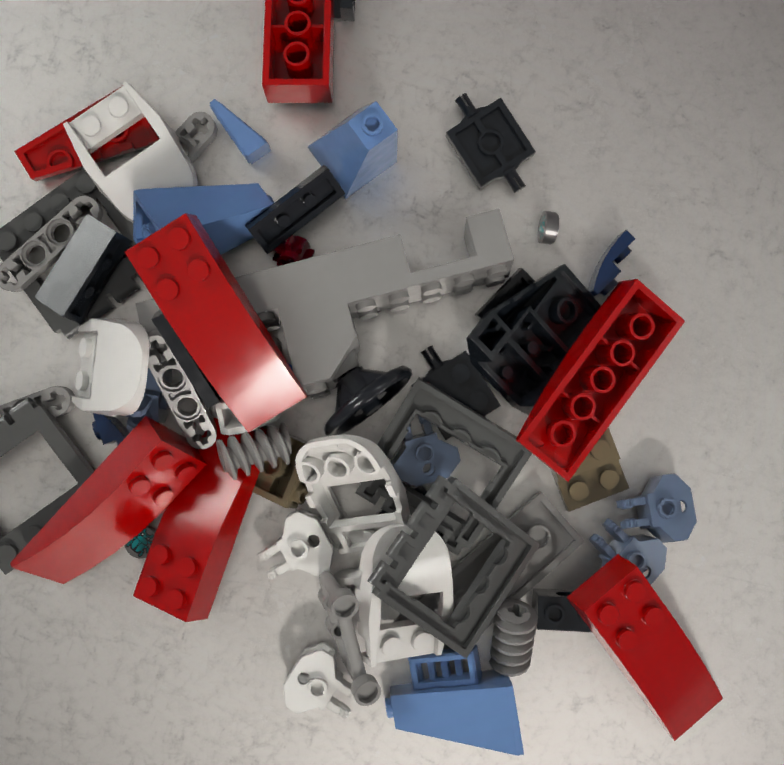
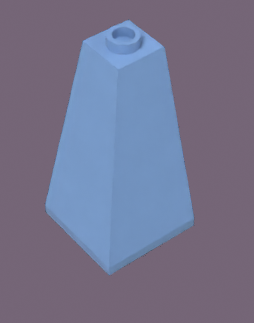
(358, 148)
(220, 209)
(468, 714)

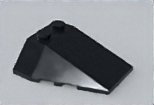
(530, 334)

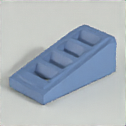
(245, 138)
(447, 679)

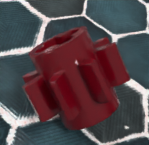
(293, 250)

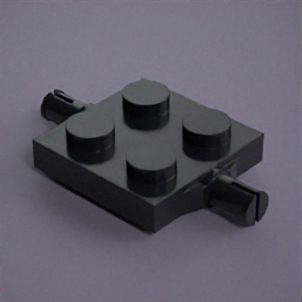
(490, 143)
(460, 381)

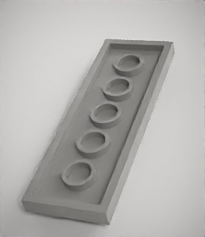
(539, 521)

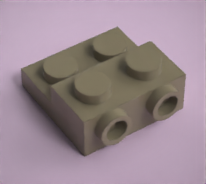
(596, 477)
(282, 483)

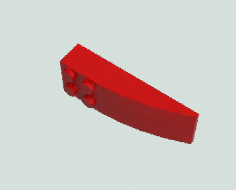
(298, 51)
(216, 321)
(598, 376)
(113, 503)
(196, 539)
(646, 644)

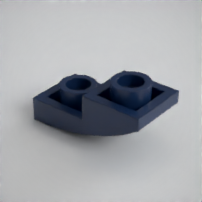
(605, 271)
(109, 429)

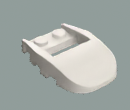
(157, 166)
(112, 367)
(343, 461)
(427, 575)

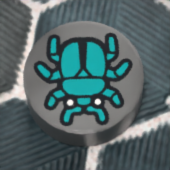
(548, 227)
(140, 544)

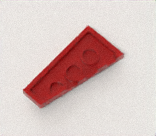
(54, 152)

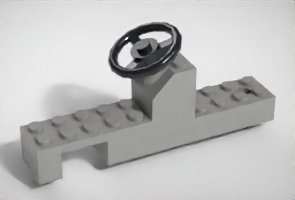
(325, 292)

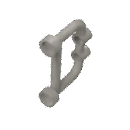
(341, 607)

